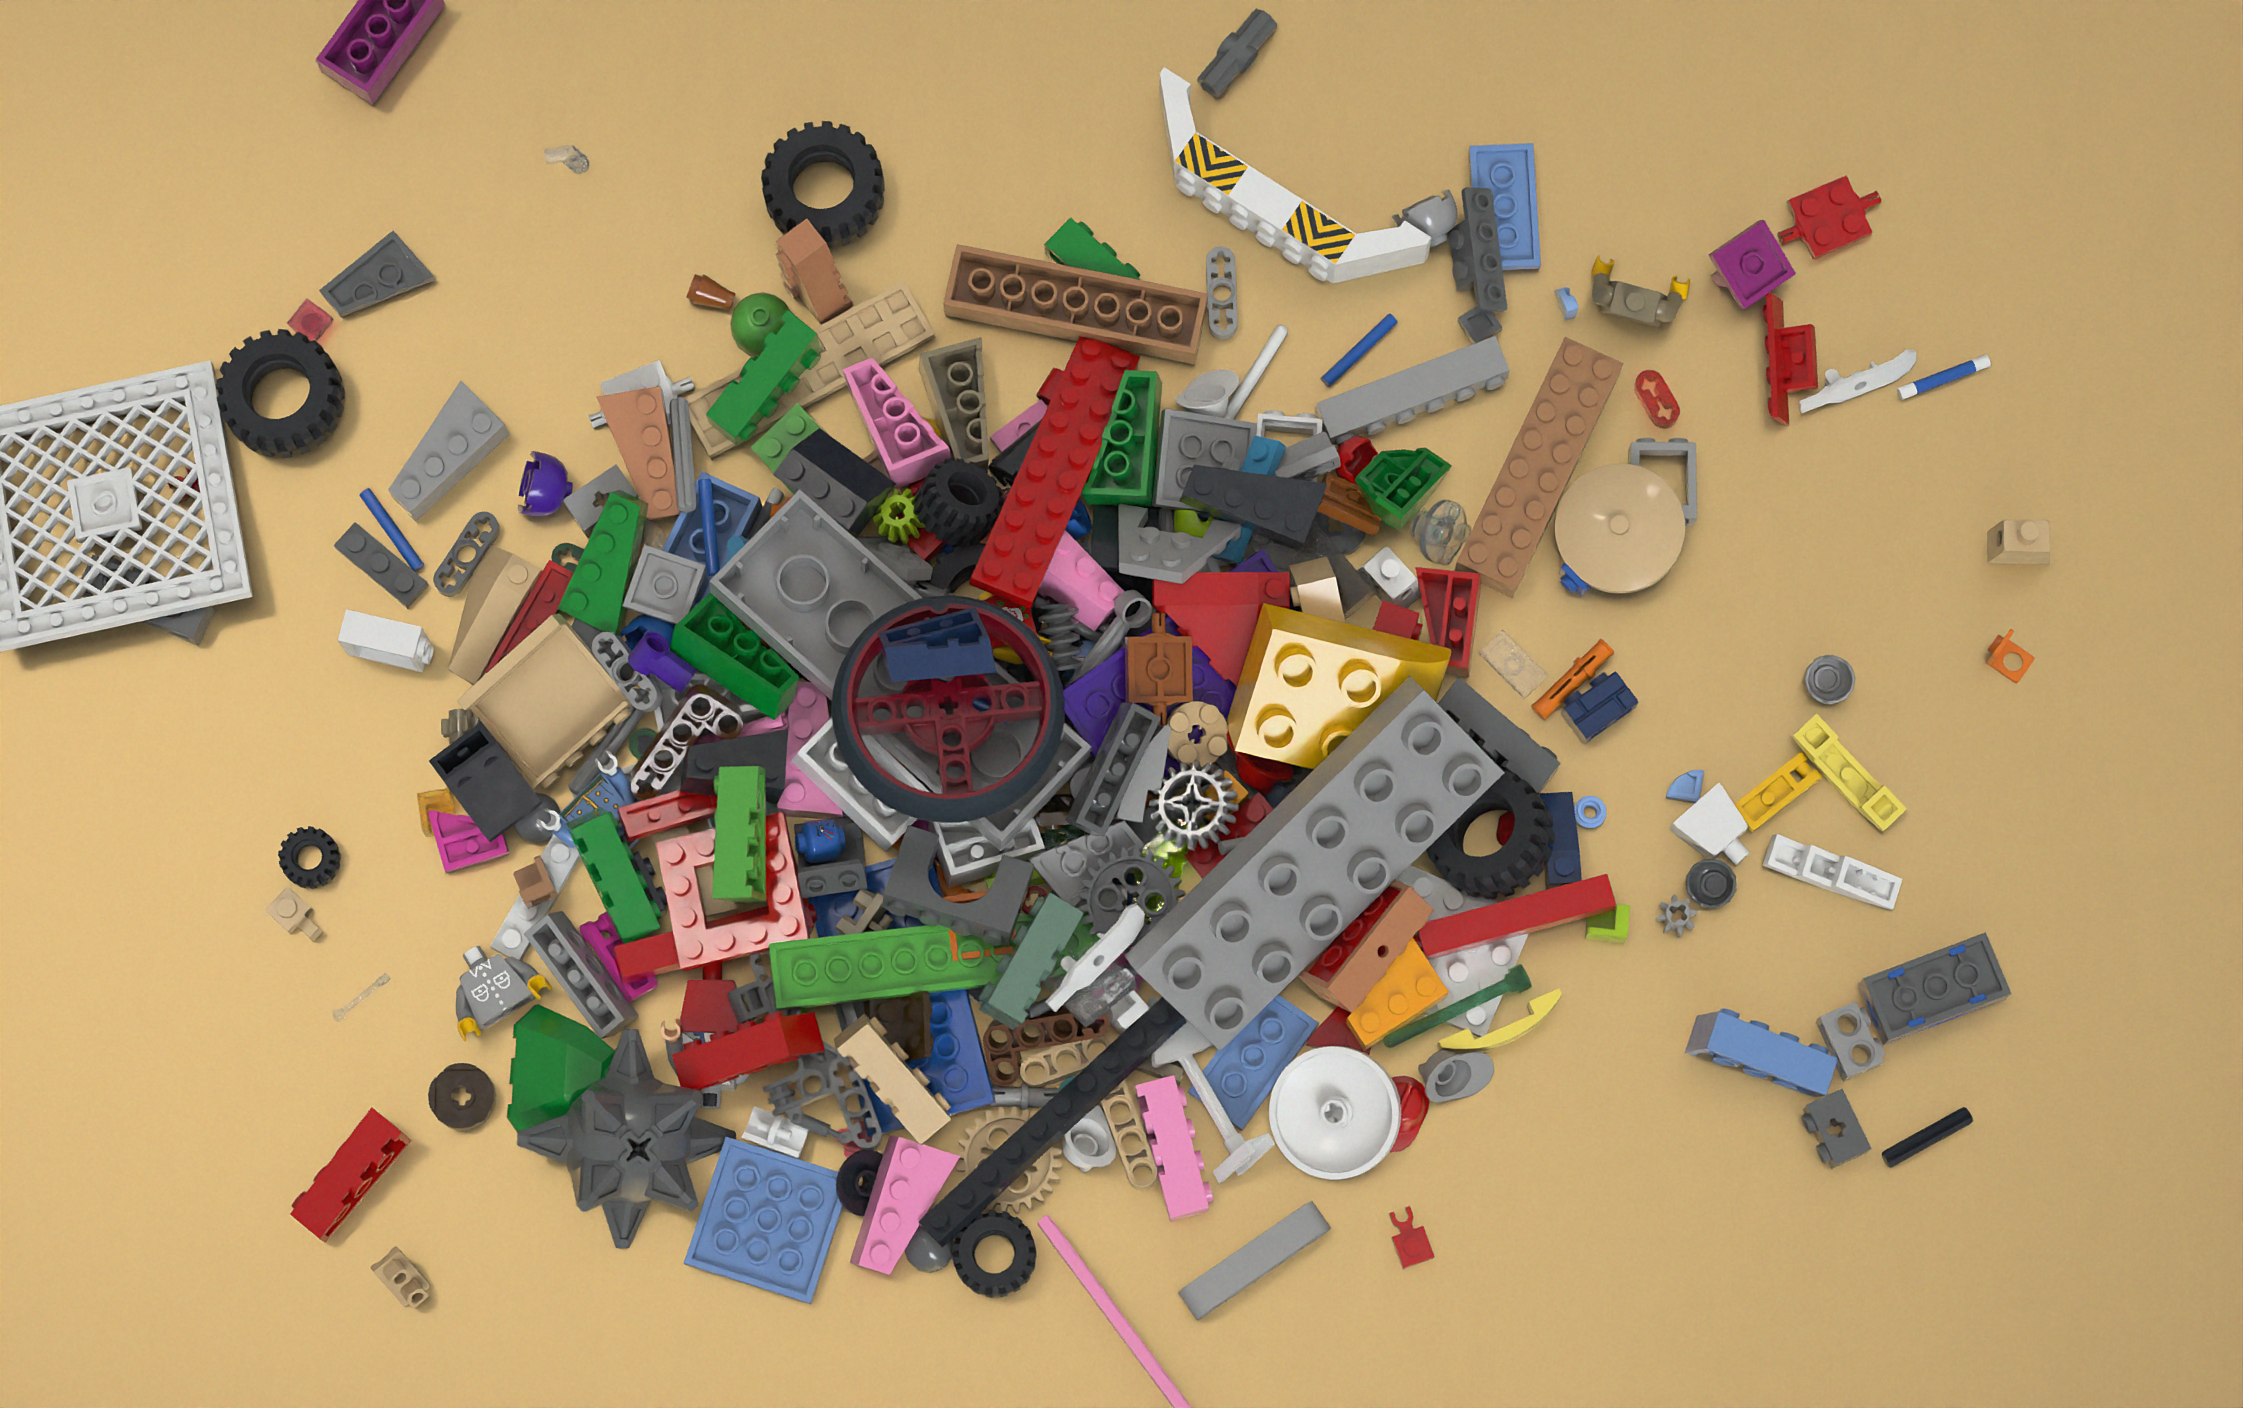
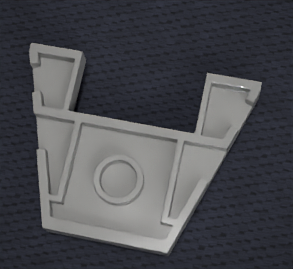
(1165, 554)

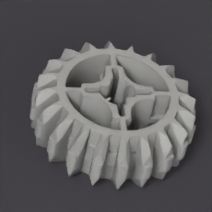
(1180, 804)

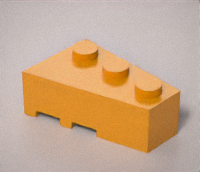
(1398, 998)

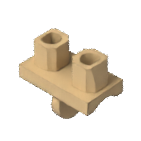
(401, 1278)

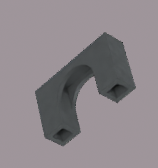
(988, 918)

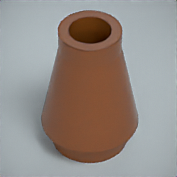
(709, 293)

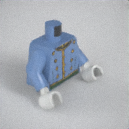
(605, 792)

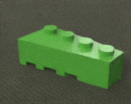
(740, 834)

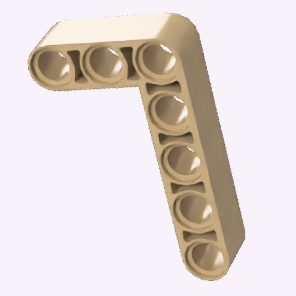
(1120, 1095)

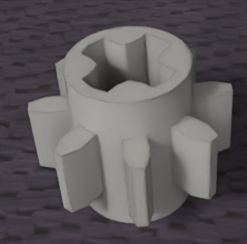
(1680, 923)

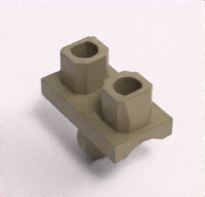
(872, 905)

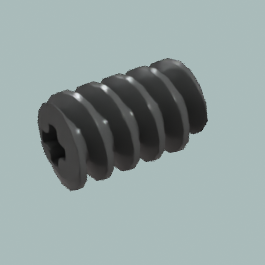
(1059, 633)

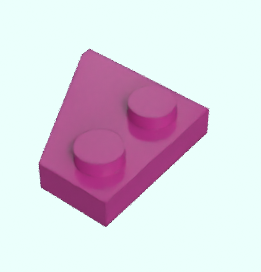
(462, 841)

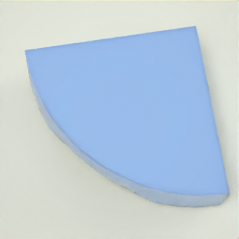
(1567, 303)
(1686, 787)

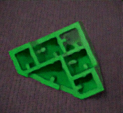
(552, 1066)

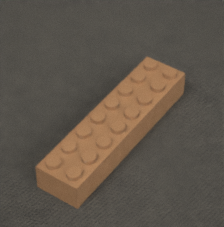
(1075, 303)
(1539, 466)

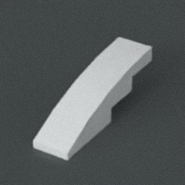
(1832, 872)

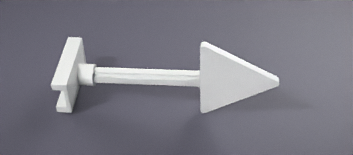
(1181, 1048)

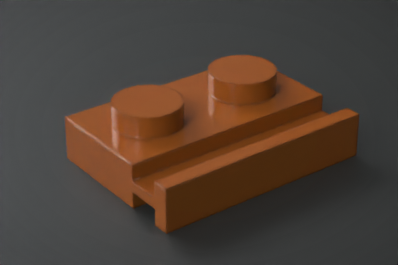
(1347, 504)

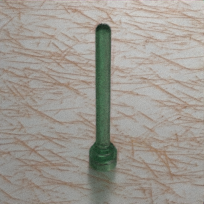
(1513, 981)

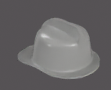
(1455, 1075)

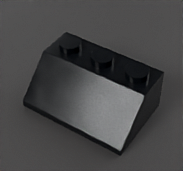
(835, 480)

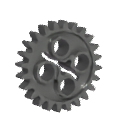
(1155, 882)

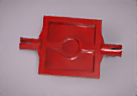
(1829, 217)

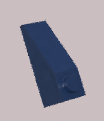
(1564, 863)

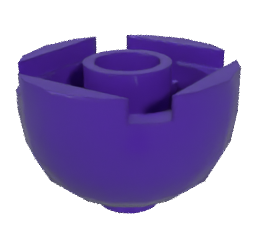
(543, 485)

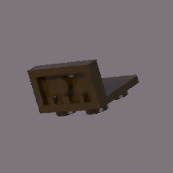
(906, 1022)

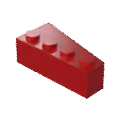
(349, 1175)

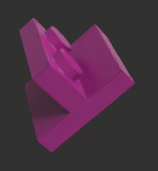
(1751, 264)

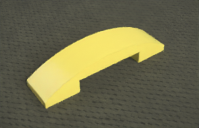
(1847, 774)
(1464, 1042)

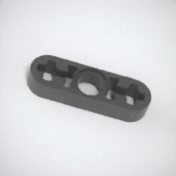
(446, 569)

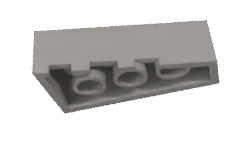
(448, 451)

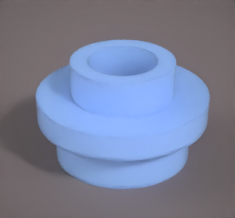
(1592, 802)

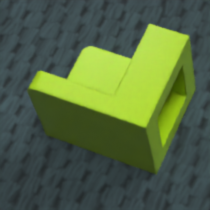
(1610, 925)

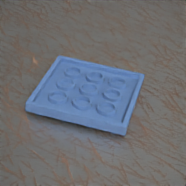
(766, 1221)

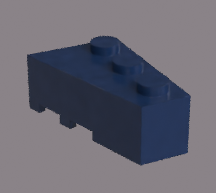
(938, 648)

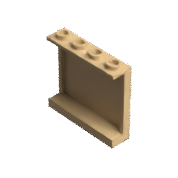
(547, 701)

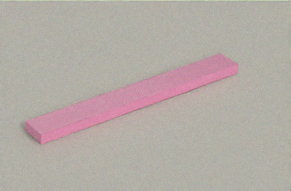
(1112, 1313)

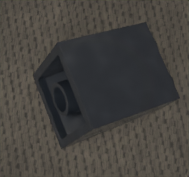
(1106, 548)

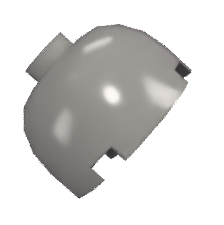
(1432, 216)

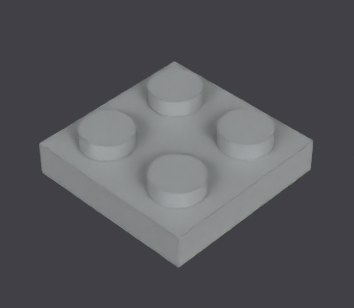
(664, 585)

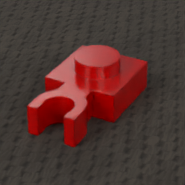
(1411, 1243)

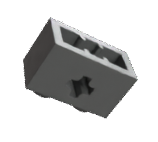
(1851, 1139)

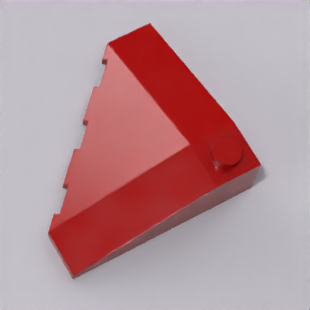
(1221, 612)

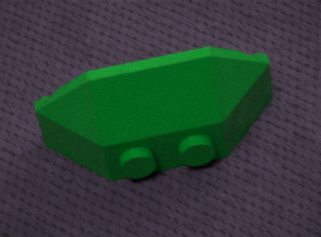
(1401, 483)

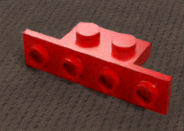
(1790, 358)

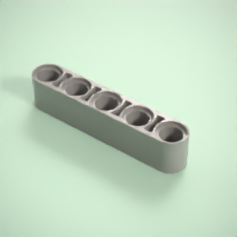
(1254, 1260)

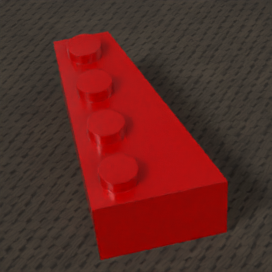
(747, 1050)

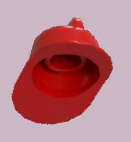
(1260, 771)
(1413, 1110)

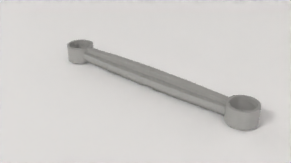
(1115, 632)

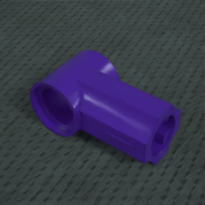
(654, 657)

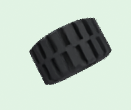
(958, 502)
(994, 1283)

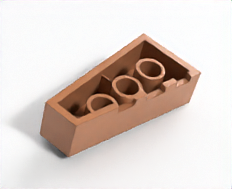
(811, 272)
(644, 440)

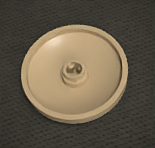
(1620, 528)

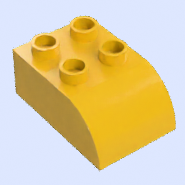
(1317, 681)

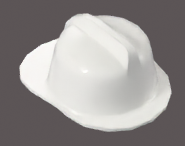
(1209, 393)
(1090, 1142)

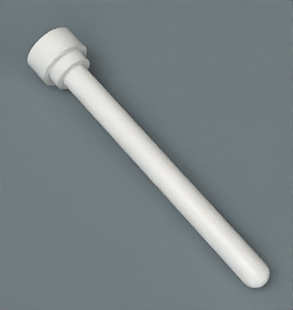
(1256, 371)

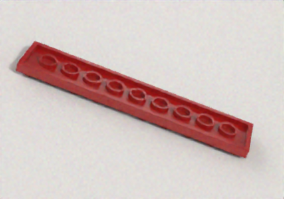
(1052, 473)

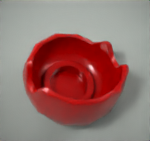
(1354, 457)

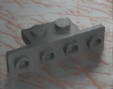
(1478, 252)

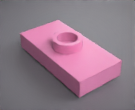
(1018, 426)

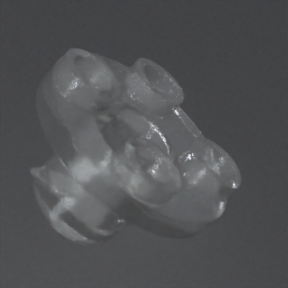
(1440, 531)

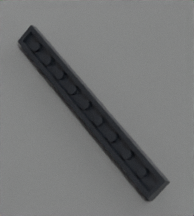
(1052, 1121)

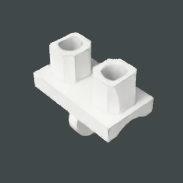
(775, 1132)

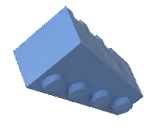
(1762, 1052)

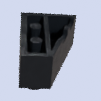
(763, 750)

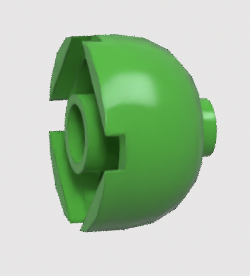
(754, 320)

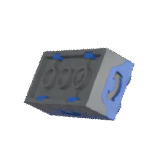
(1934, 988)

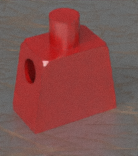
(707, 1004)

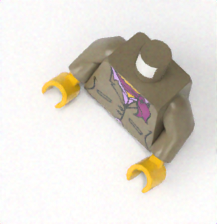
(1634, 301)

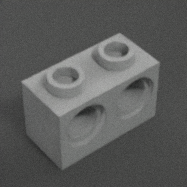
(1841, 1043)

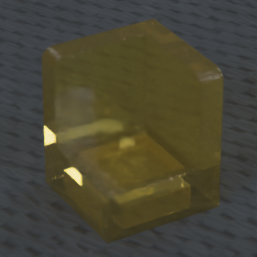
(439, 800)

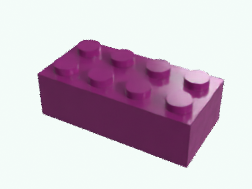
(376, 43)

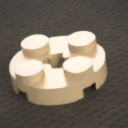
(1214, 730)

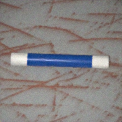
(1944, 377)

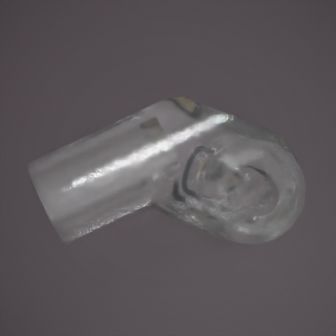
(570, 156)

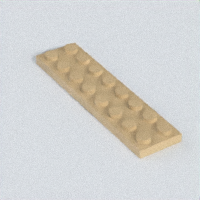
(876, 328)

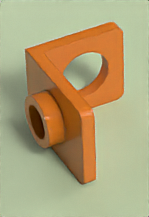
(2002, 647)

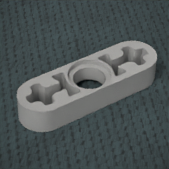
(1212, 271)
(634, 695)

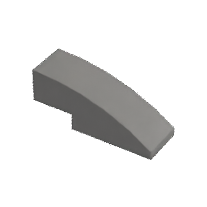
(1146, 777)

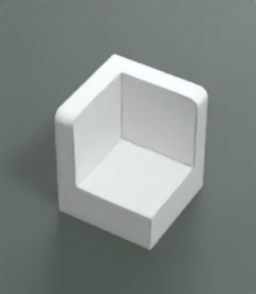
(1127, 1011)

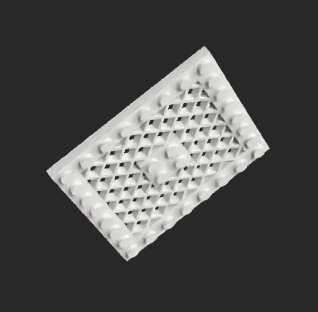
(109, 507)

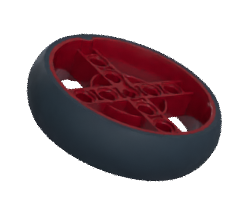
(957, 802)

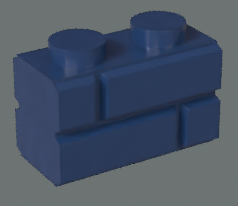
(1599, 706)

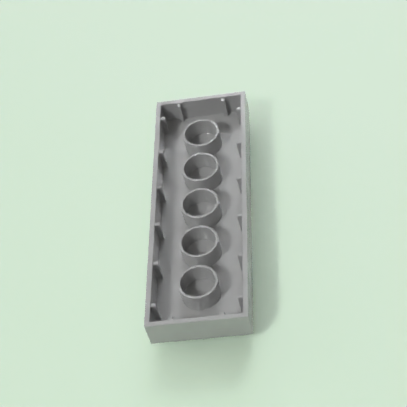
(812, 595)
(1314, 864)

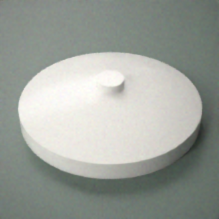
(1335, 1112)

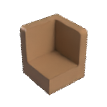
(535, 883)

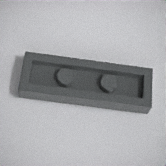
(381, 565)

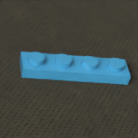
(1264, 459)

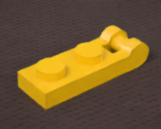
(1776, 792)

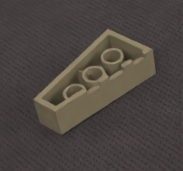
(957, 398)

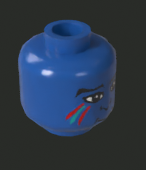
(820, 841)

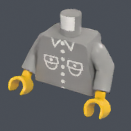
(494, 990)

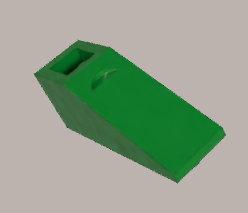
(1077, 248)

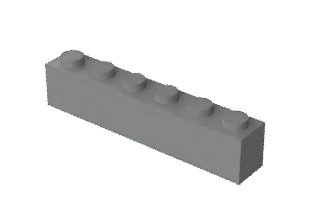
(1413, 391)

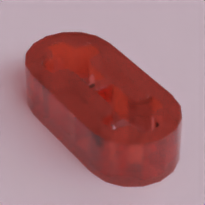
(1663, 395)

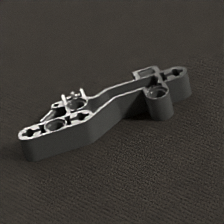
(822, 1064)

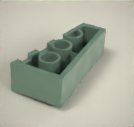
(1030, 960)

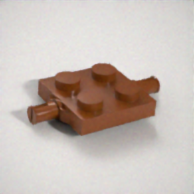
(1158, 668)

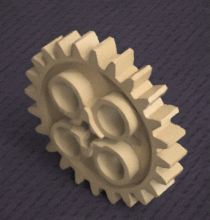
(980, 1139)

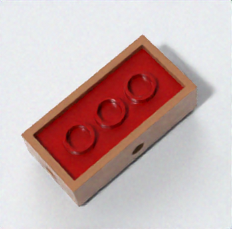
(1367, 947)

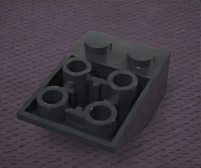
(485, 782)

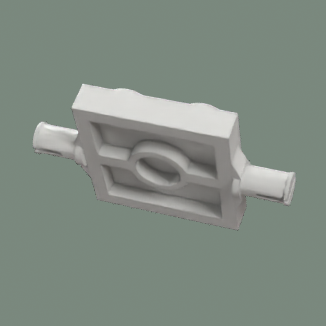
(641, 378)

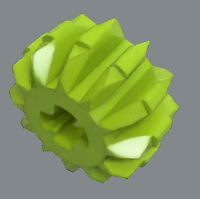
(890, 524)

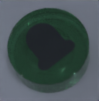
(640, 741)

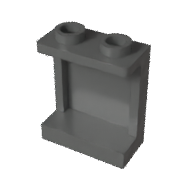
(835, 876)

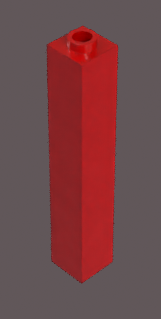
(1516, 917)
(659, 953)

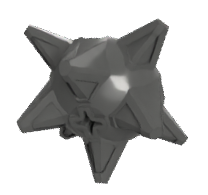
(597, 1132)

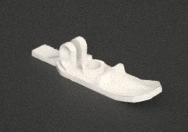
(1860, 382)
(1098, 957)

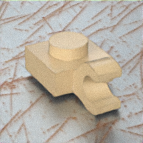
(292, 912)

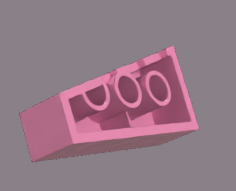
(897, 431)
(900, 1197)

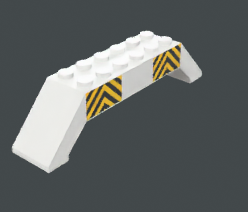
(1273, 211)

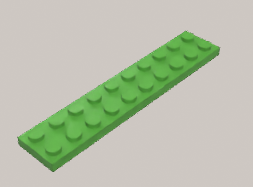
(888, 964)

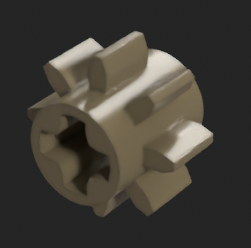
(458, 724)

